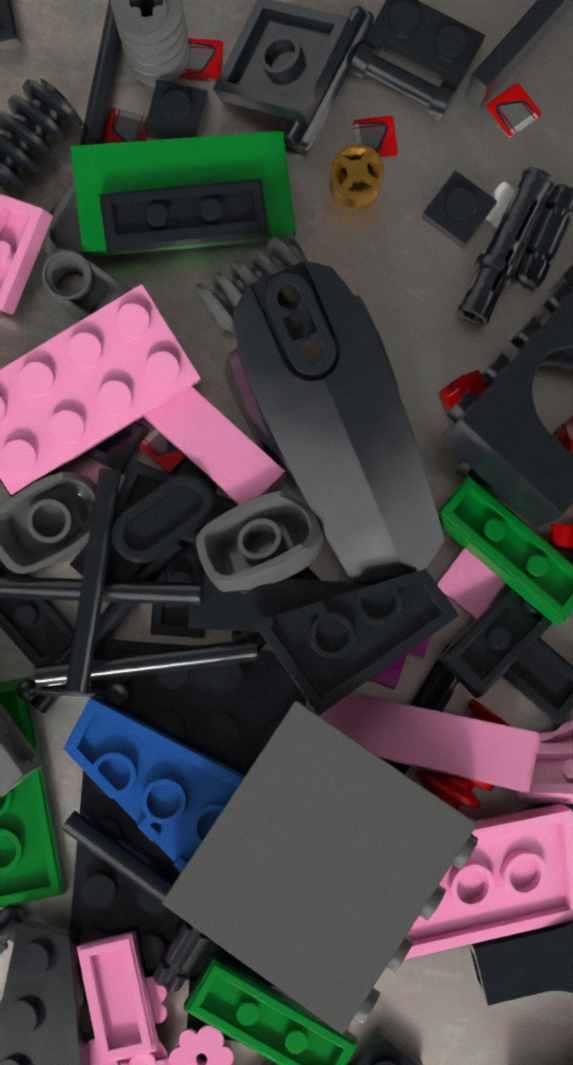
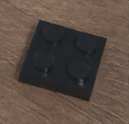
(284, 59)

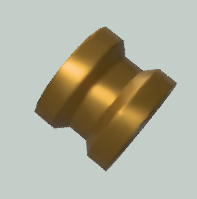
(360, 165)

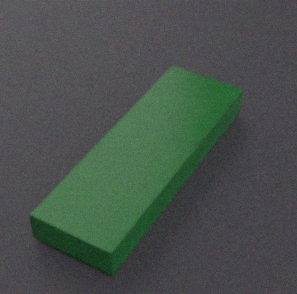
(510, 549)
(265, 1018)

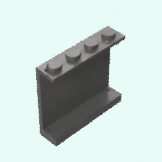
(322, 867)

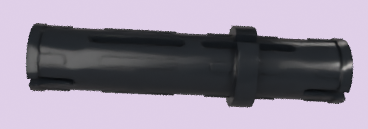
(497, 264)

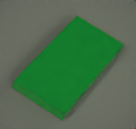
(177, 164)
(28, 833)

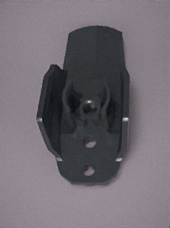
(335, 421)

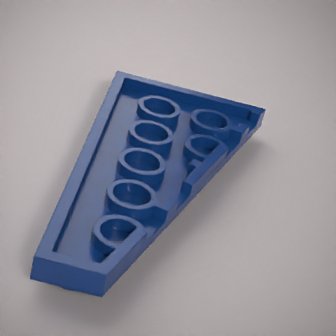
(153, 777)

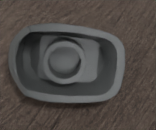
(46, 521)
(259, 542)

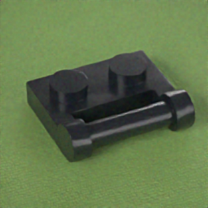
(424, 41)

